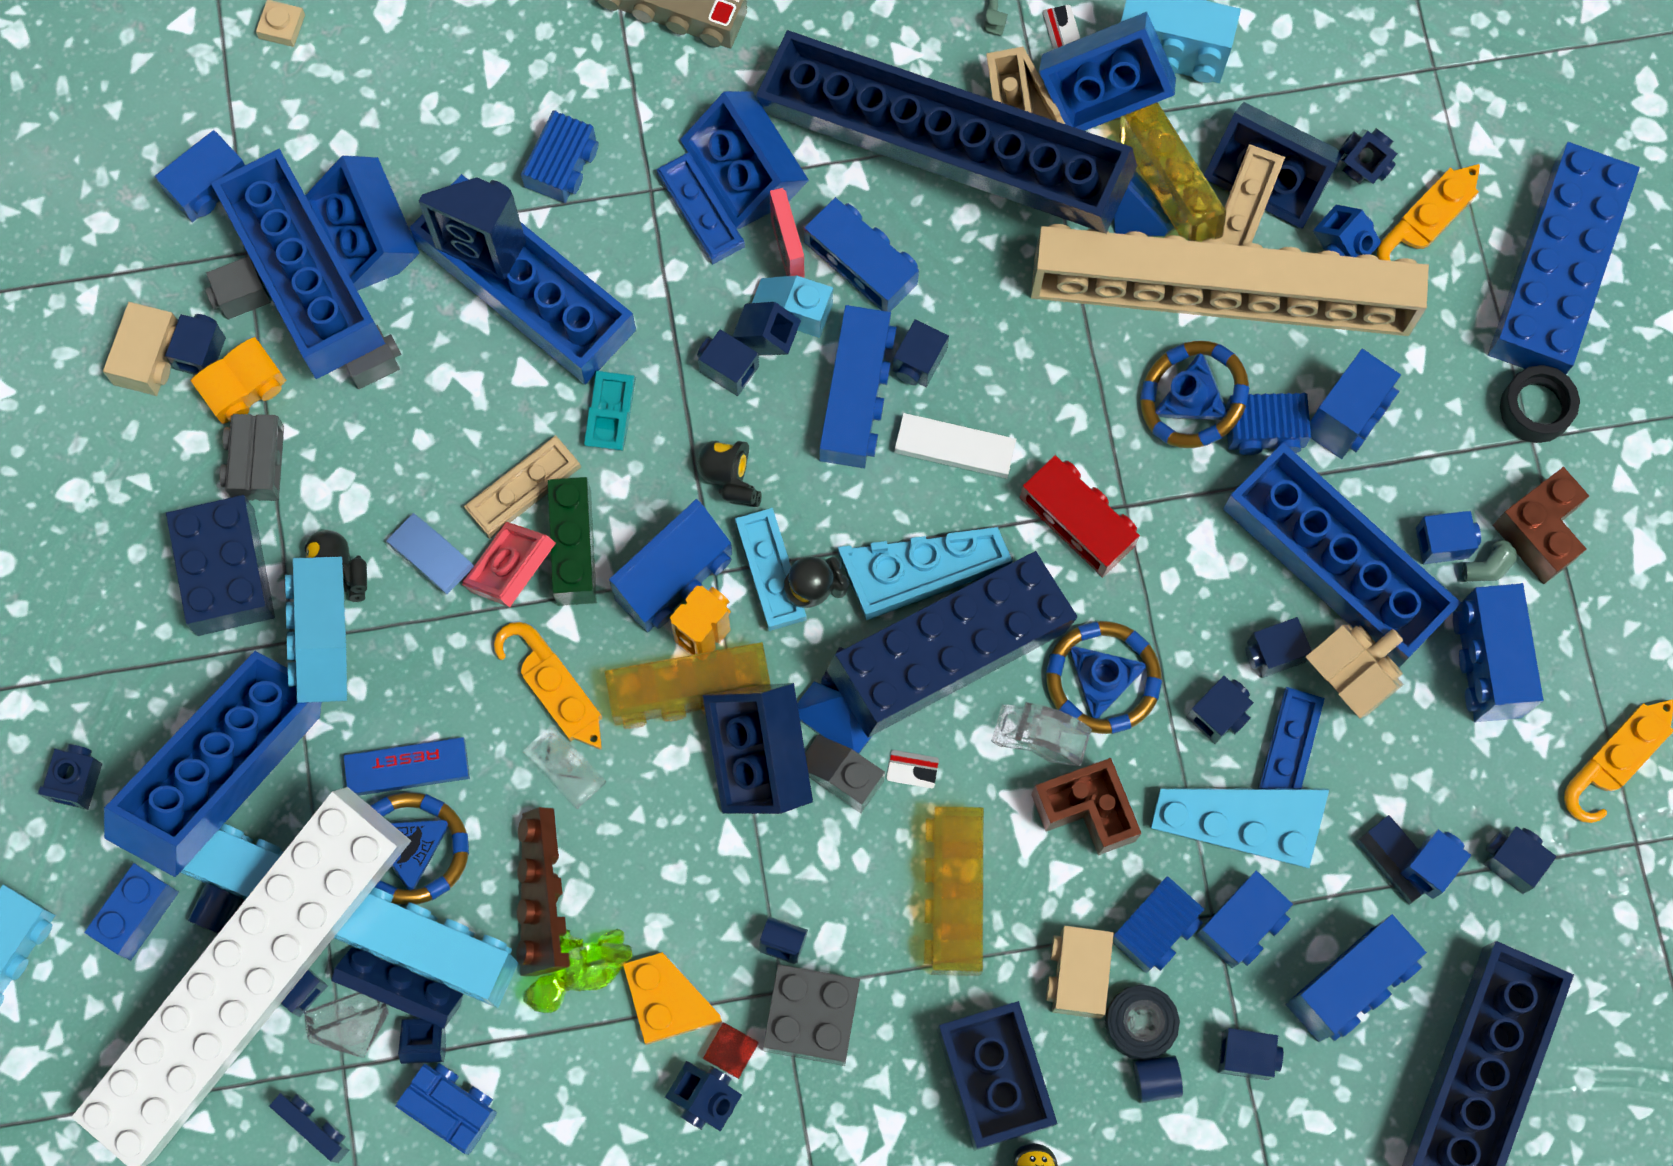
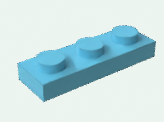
(768, 567)

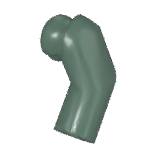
(1496, 565)

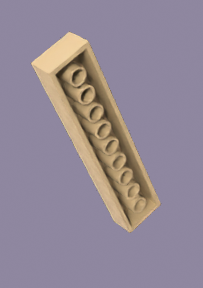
(1229, 280)

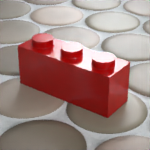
(1080, 515)

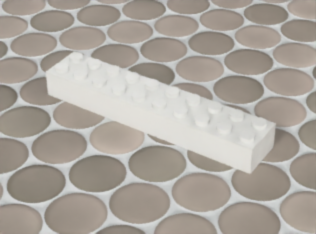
(241, 978)

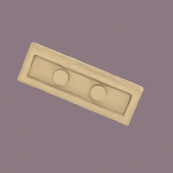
(1250, 195)
(521, 486)

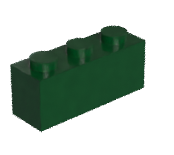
(574, 548)

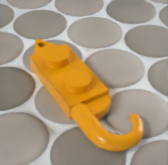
(1433, 211)
(554, 686)
(1621, 756)

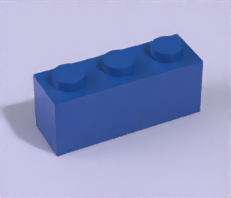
(861, 255)

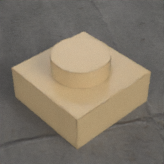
(280, 23)

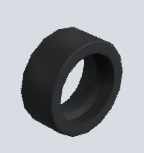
(1553, 380)

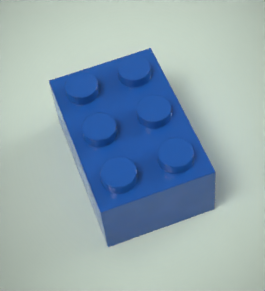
(1108, 73)
(1497, 653)
(1357, 980)

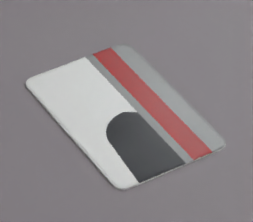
(1061, 25)
(912, 769)

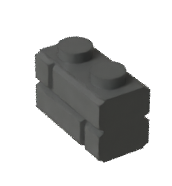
(253, 457)

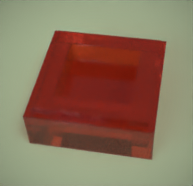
(731, 1050)

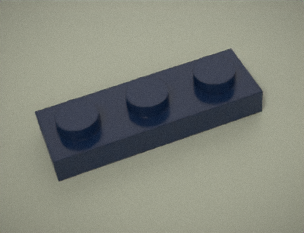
(397, 987)

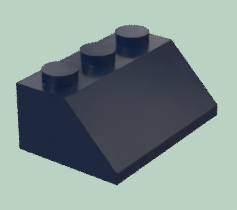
(1303, 174)
(476, 224)
(758, 749)

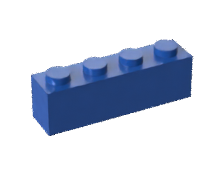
(855, 387)

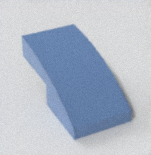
(430, 553)

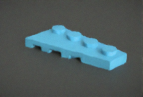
(910, 571)
(1257, 821)

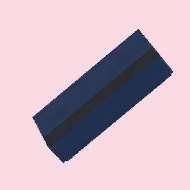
(1390, 852)

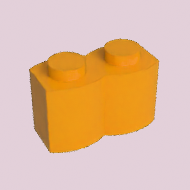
(239, 380)

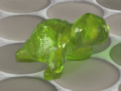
(591, 968)

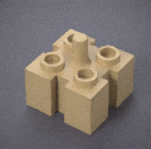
(1359, 667)

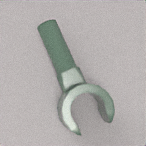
(995, 20)

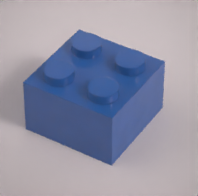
(1354, 405)

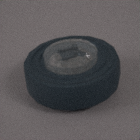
(1131, 1032)

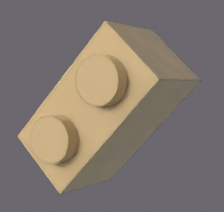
(140, 349)
(1081, 972)

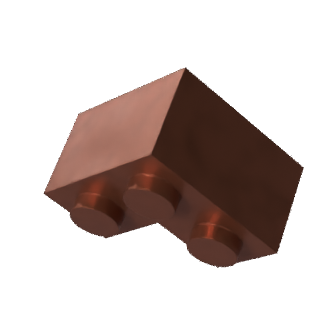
(1538, 528)
(1096, 797)

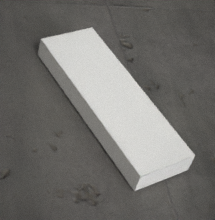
(955, 445)

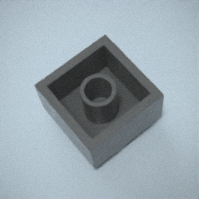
(811, 1015)

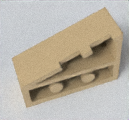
(1019, 84)

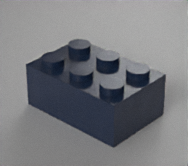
(220, 565)
(996, 1076)

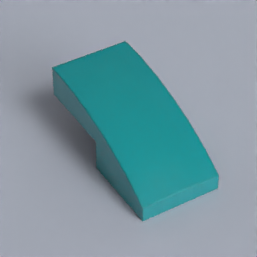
(610, 410)

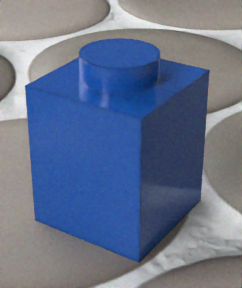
(1448, 537)
(1436, 863)

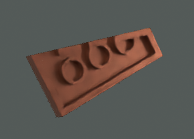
(540, 888)

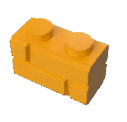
(701, 620)

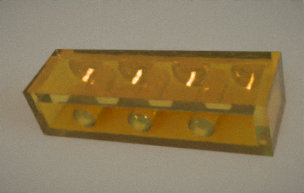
(1173, 174)
(678, 684)
(956, 891)

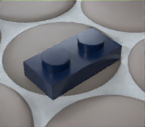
(324, 1138)

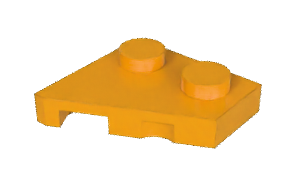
(666, 999)

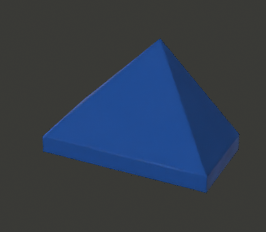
(1141, 211)
(831, 717)

